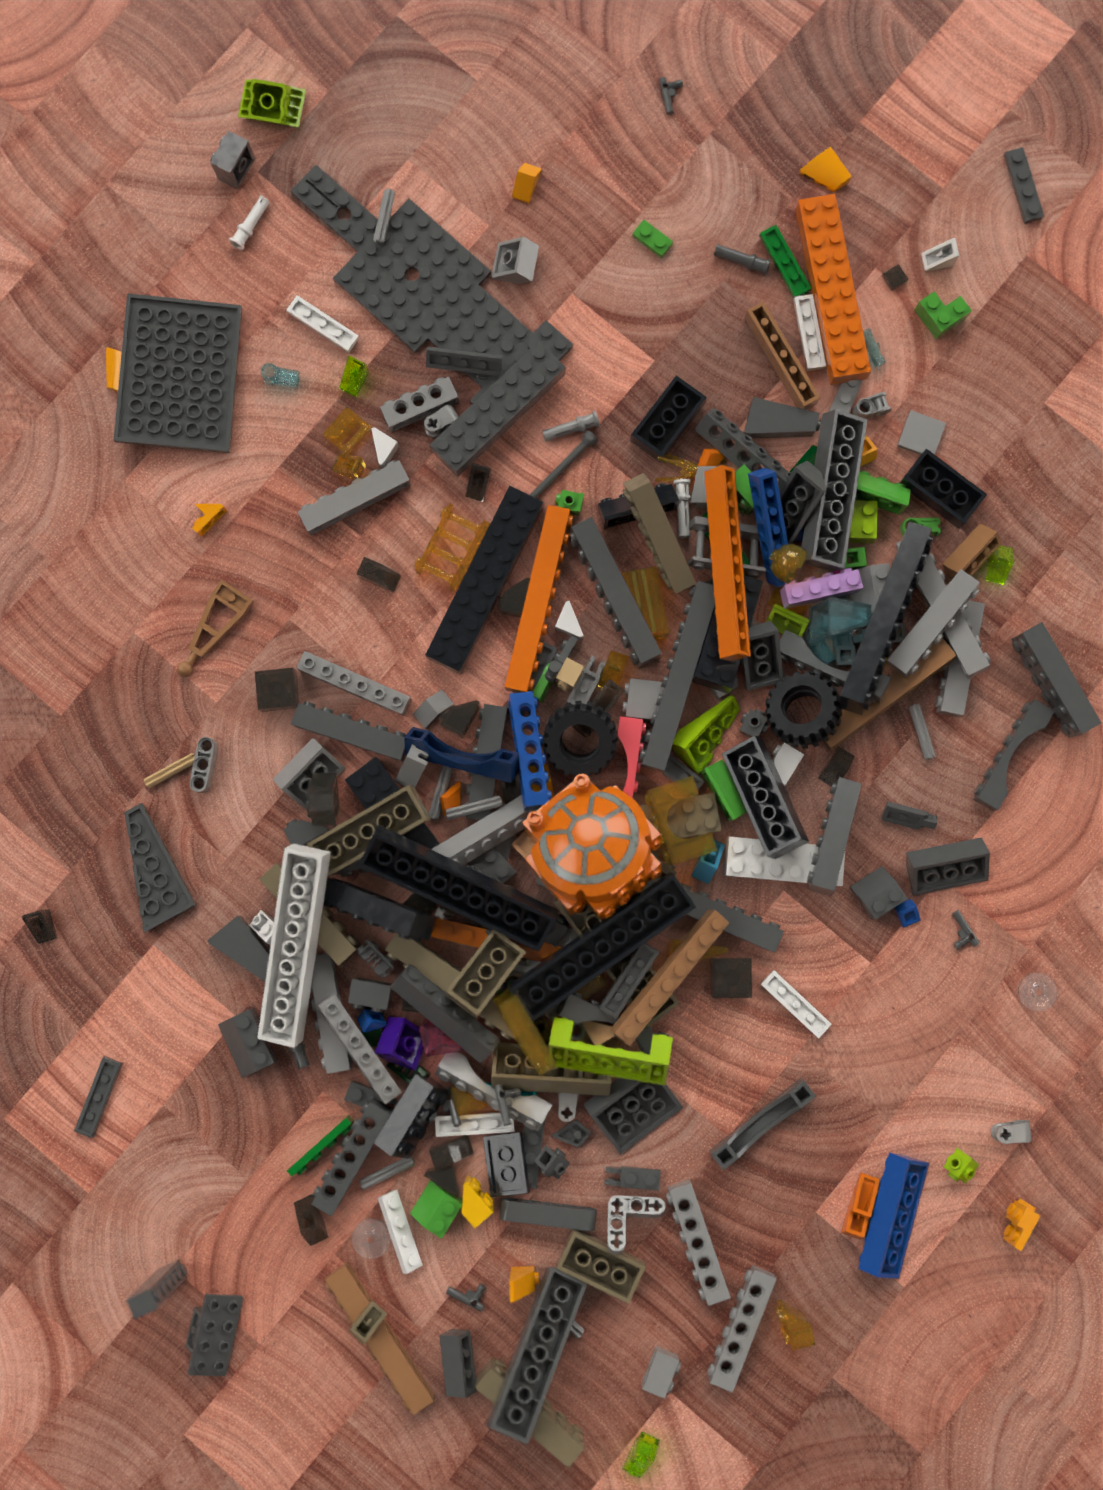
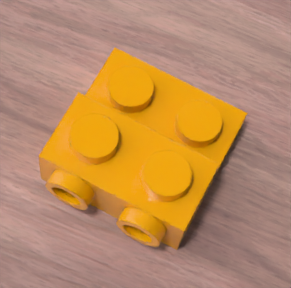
(1023, 1222)

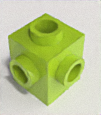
(961, 1166)

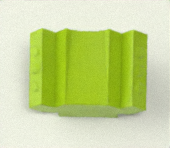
(272, 102)

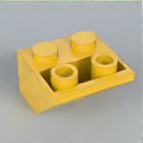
(476, 1203)

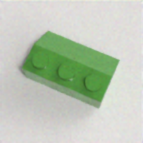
(889, 495)
(726, 793)

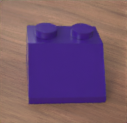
(400, 1043)

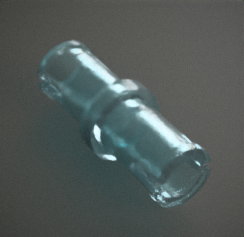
(873, 348)

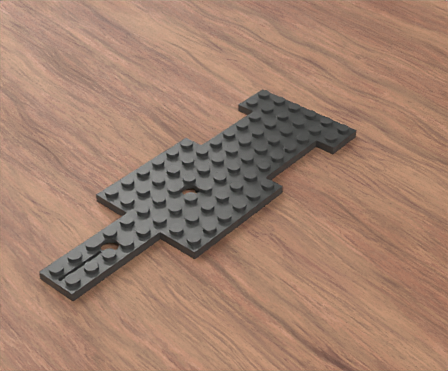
(445, 300)

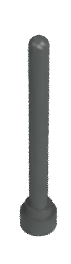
(588, 440)

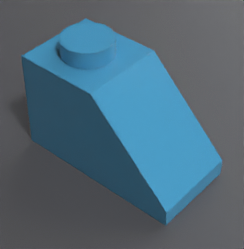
(708, 864)

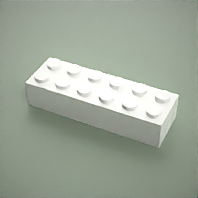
(748, 859)

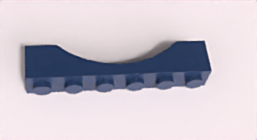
(497, 764)

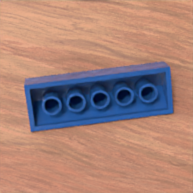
(893, 1216)

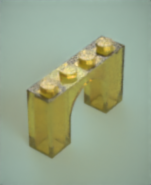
(677, 848)

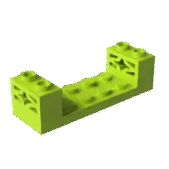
(609, 1061)

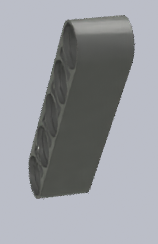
(548, 1214)

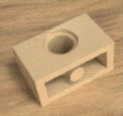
(569, 675)

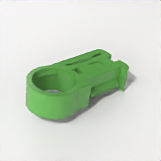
(928, 522)
(542, 686)

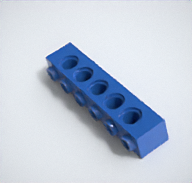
(768, 517)
(517, 703)

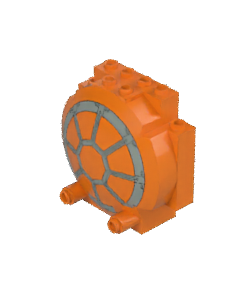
(592, 847)

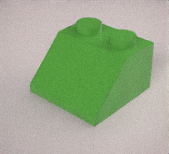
(436, 1209)

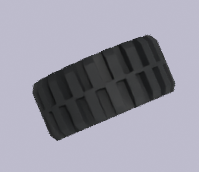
(796, 687)
(580, 763)

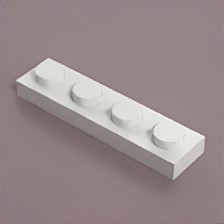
(322, 324)
(809, 332)
(796, 1004)
(472, 1124)
(400, 1231)

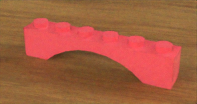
(630, 735)

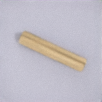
(169, 771)

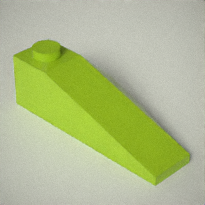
(698, 738)

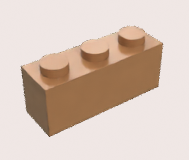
(973, 551)

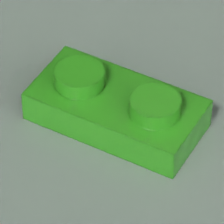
(652, 238)

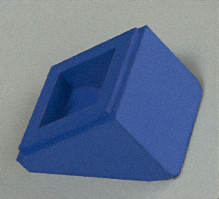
(907, 913)
(371, 1020)

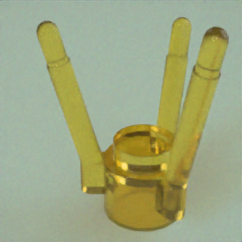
(688, 468)

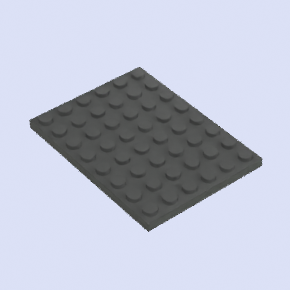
(178, 373)

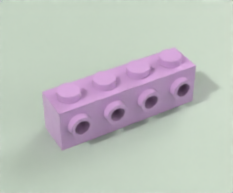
(822, 588)

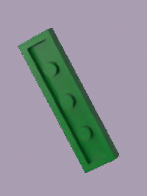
(785, 261)
(327, 1141)

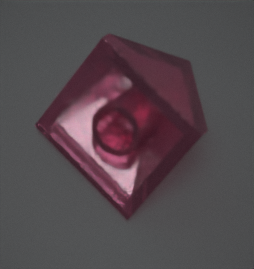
(436, 1041)

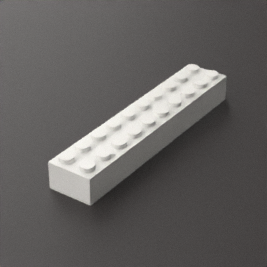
(293, 945)

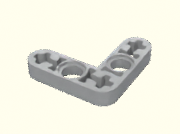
(625, 1209)

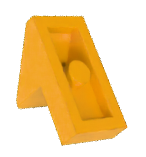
(212, 513)

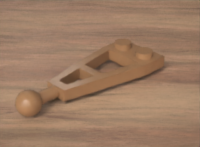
(230, 597)

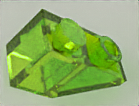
(641, 1455)

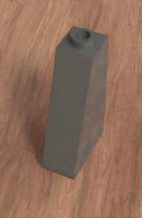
(779, 420)
(243, 946)

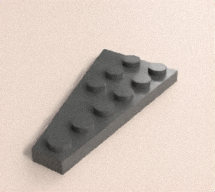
(157, 878)

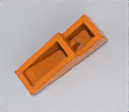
(860, 1206)

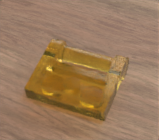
(342, 427)

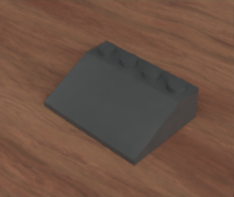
(632, 1111)

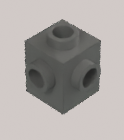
(751, 730)
(552, 1162)

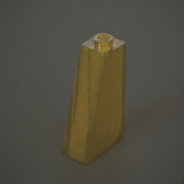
(647, 593)

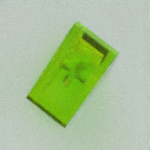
(353, 376)
(1000, 565)

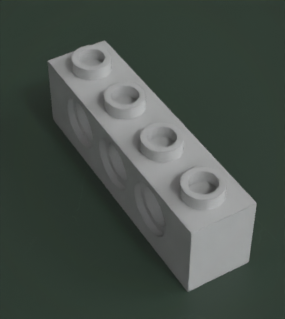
(414, 413)

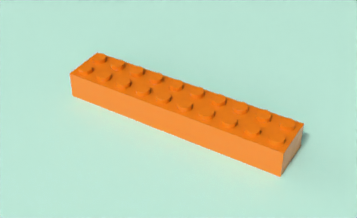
(832, 289)

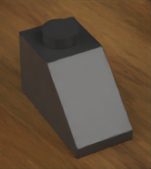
(303, 832)

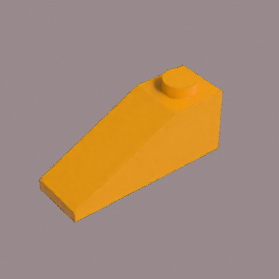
(522, 1281)

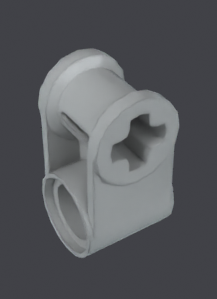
(875, 406)
(441, 419)
(570, 1101)
(1015, 1132)

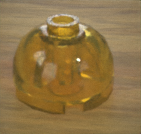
(786, 561)

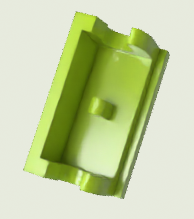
(787, 620)

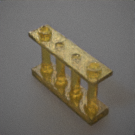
(470, 546)
(524, 1032)

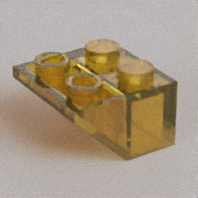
(796, 1327)

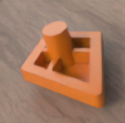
(711, 457)
(451, 797)

